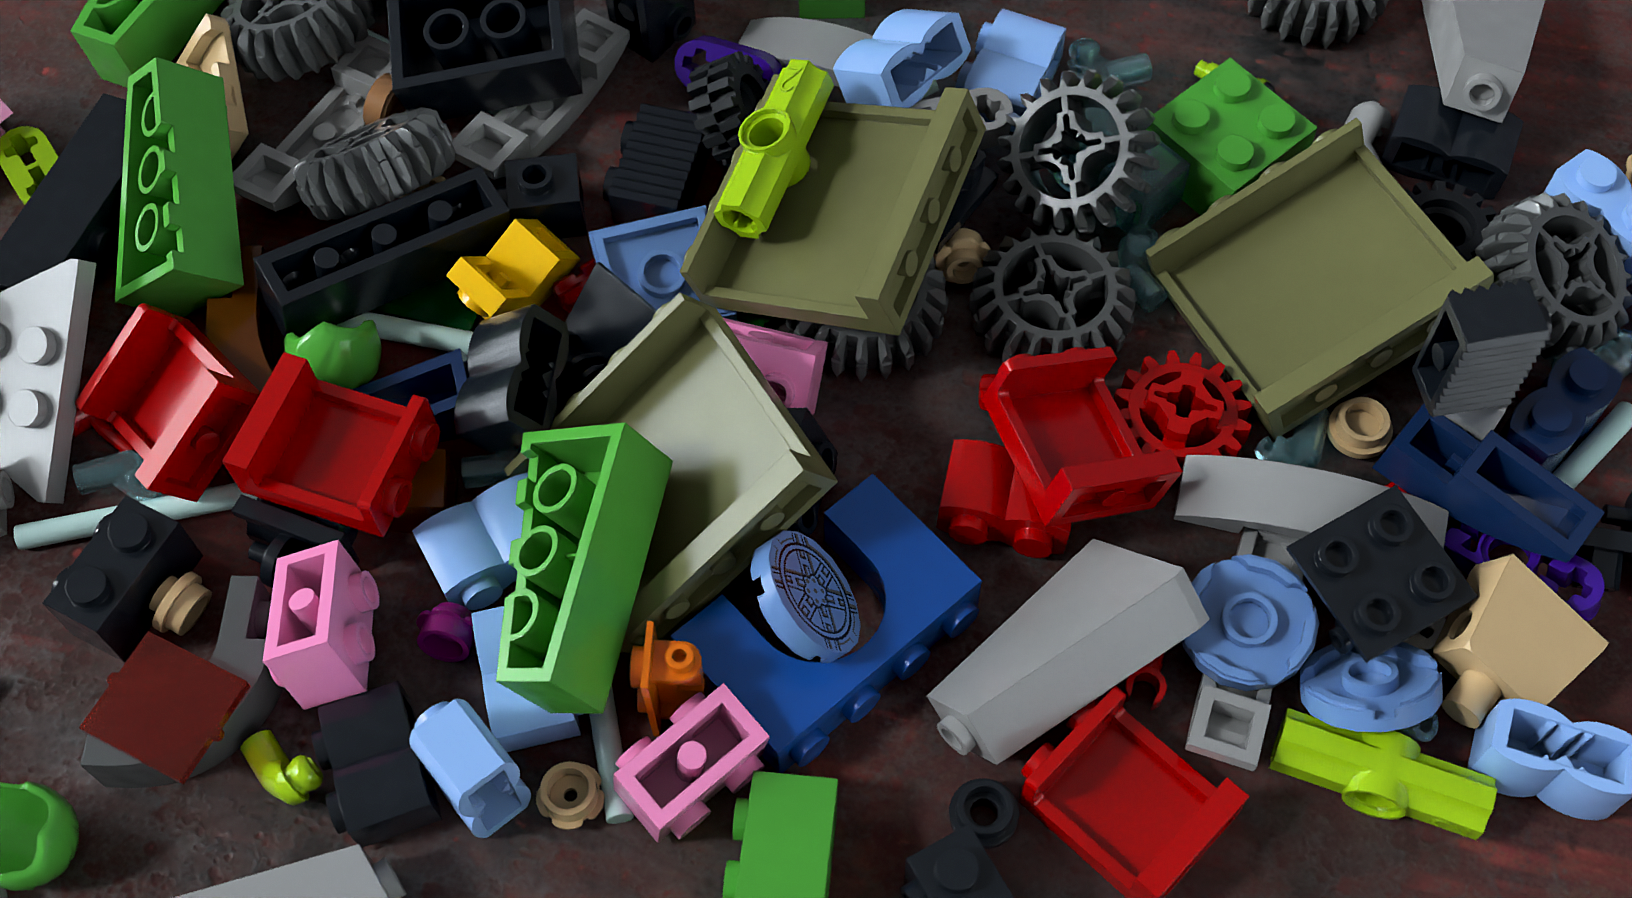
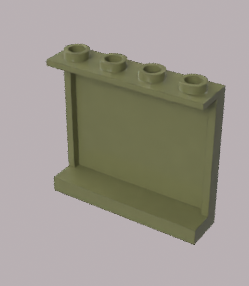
(858, 224)
(1312, 278)
(735, 452)

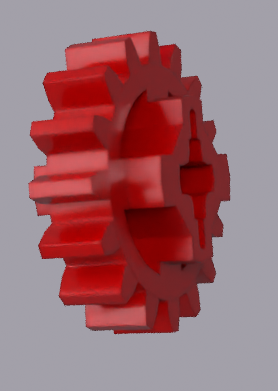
(1208, 407)

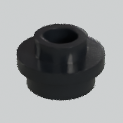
(989, 794)

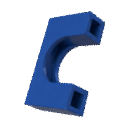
(922, 598)

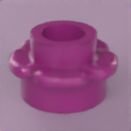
(446, 632)

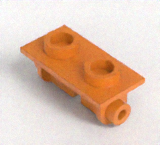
(665, 676)

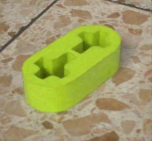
(16, 143)

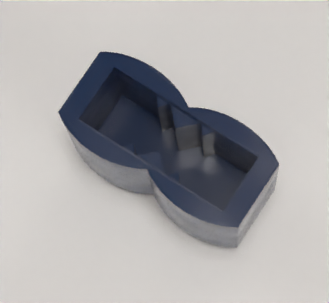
(1562, 408)

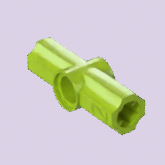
(774, 149)
(1383, 774)

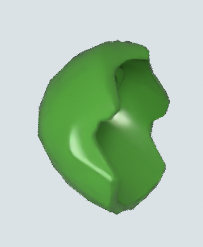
(339, 353)
(35, 835)

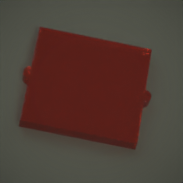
(165, 707)

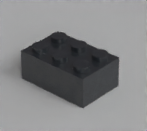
(482, 53)

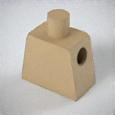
(1511, 642)

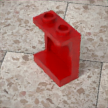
(170, 400)
(1073, 438)
(331, 448)
(1127, 800)

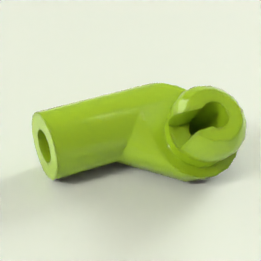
(276, 773)

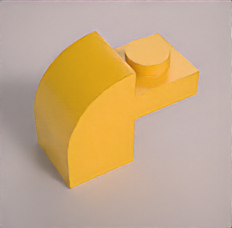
(514, 271)

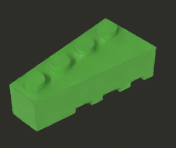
(130, 33)
(176, 192)
(578, 561)
(785, 838)

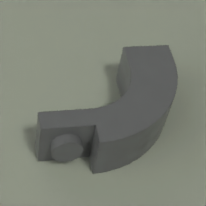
(238, 652)

